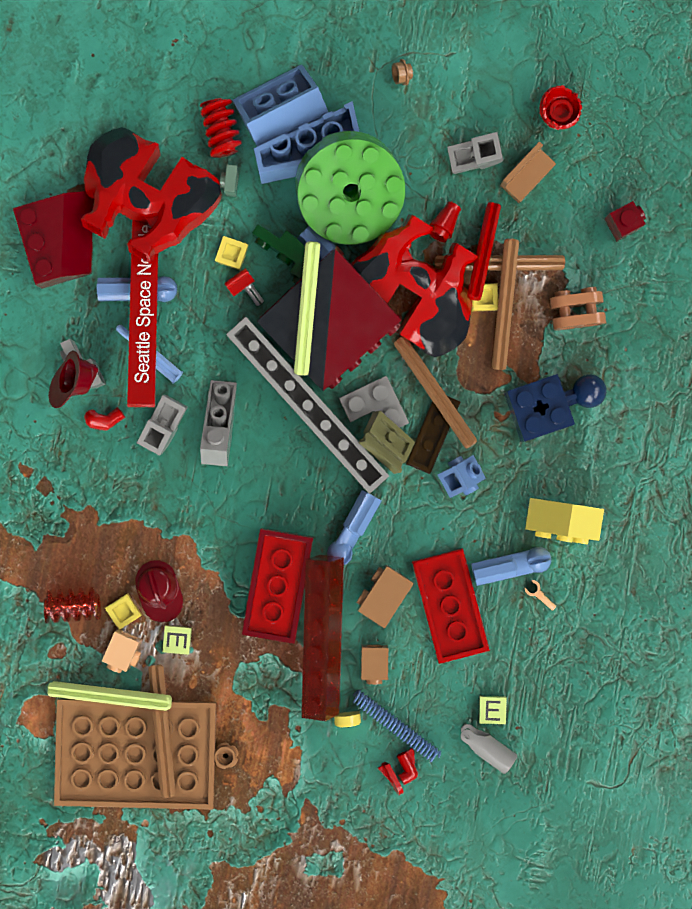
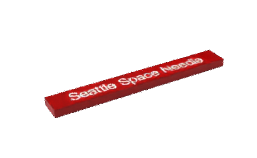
(142, 327)

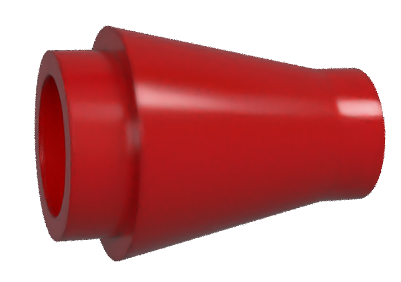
(445, 222)

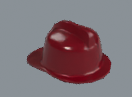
(71, 379)
(159, 591)

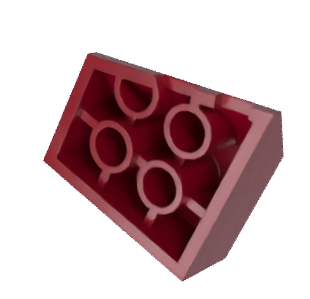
(55, 237)

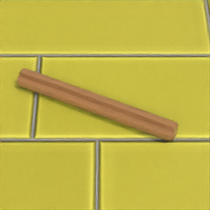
(524, 262)
(505, 304)
(435, 392)
(162, 734)

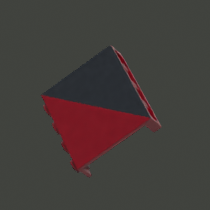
(345, 323)

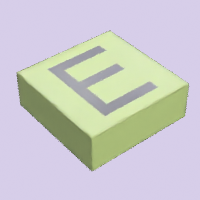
(177, 639)
(492, 709)

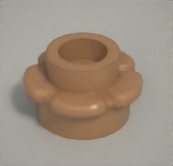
(402, 72)
(227, 762)

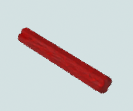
(484, 251)

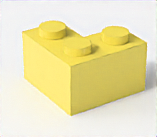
(565, 520)

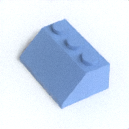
(280, 105)

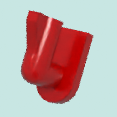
(407, 761)

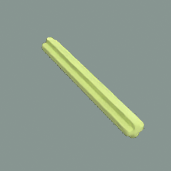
(307, 307)
(110, 695)

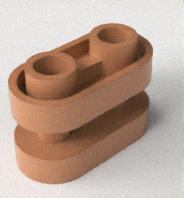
(565, 300)

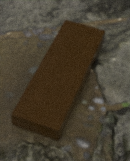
(430, 439)

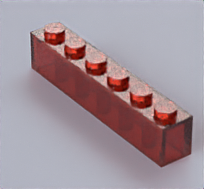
(322, 637)

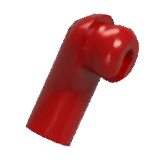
(103, 422)

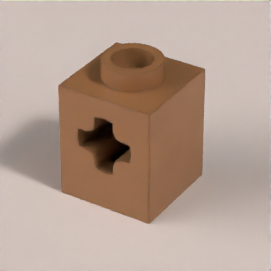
(374, 663)

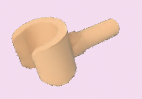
(540, 595)

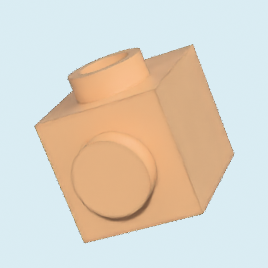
(122, 651)

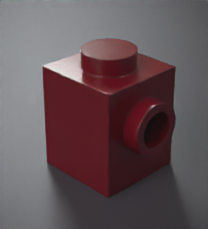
(625, 220)

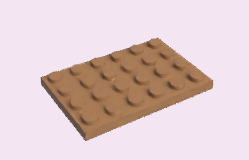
(111, 757)

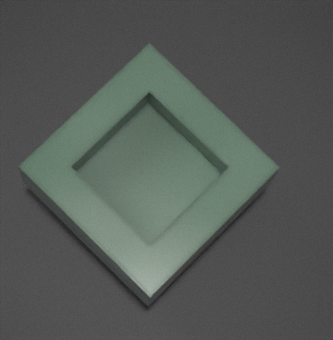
(229, 180)

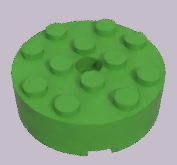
(366, 209)

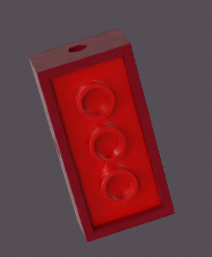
(277, 585)

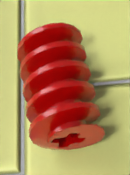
(219, 127)

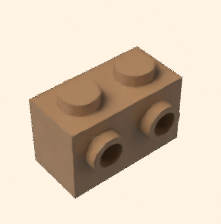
(384, 596)

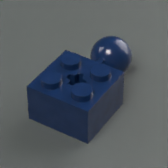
(587, 391)

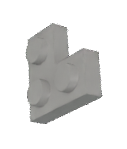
(374, 397)

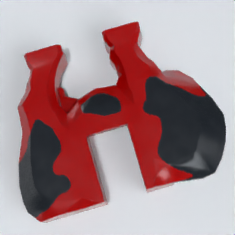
(116, 179)
(442, 310)

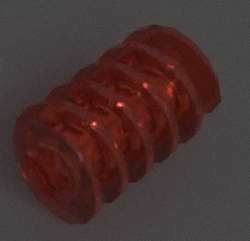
(72, 606)

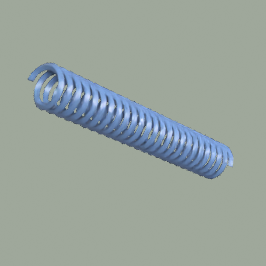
(358, 694)

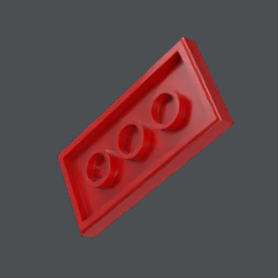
(450, 606)

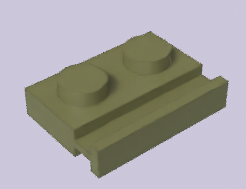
(386, 442)

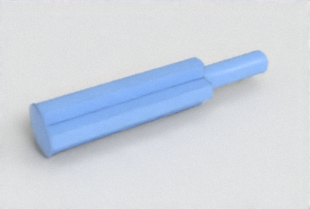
(162, 364)

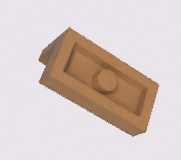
(528, 173)

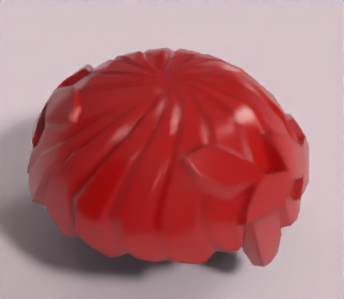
(560, 107)

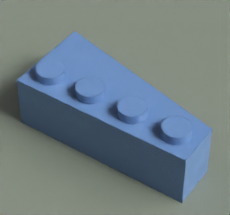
(281, 156)

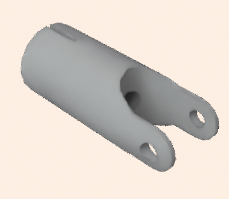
(488, 748)

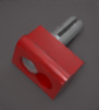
(244, 281)

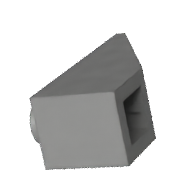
(218, 423)

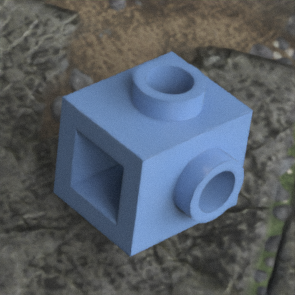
(462, 476)

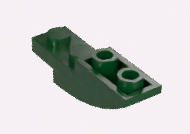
(288, 248)

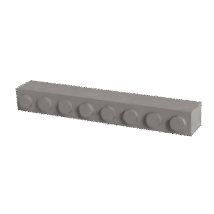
(307, 405)

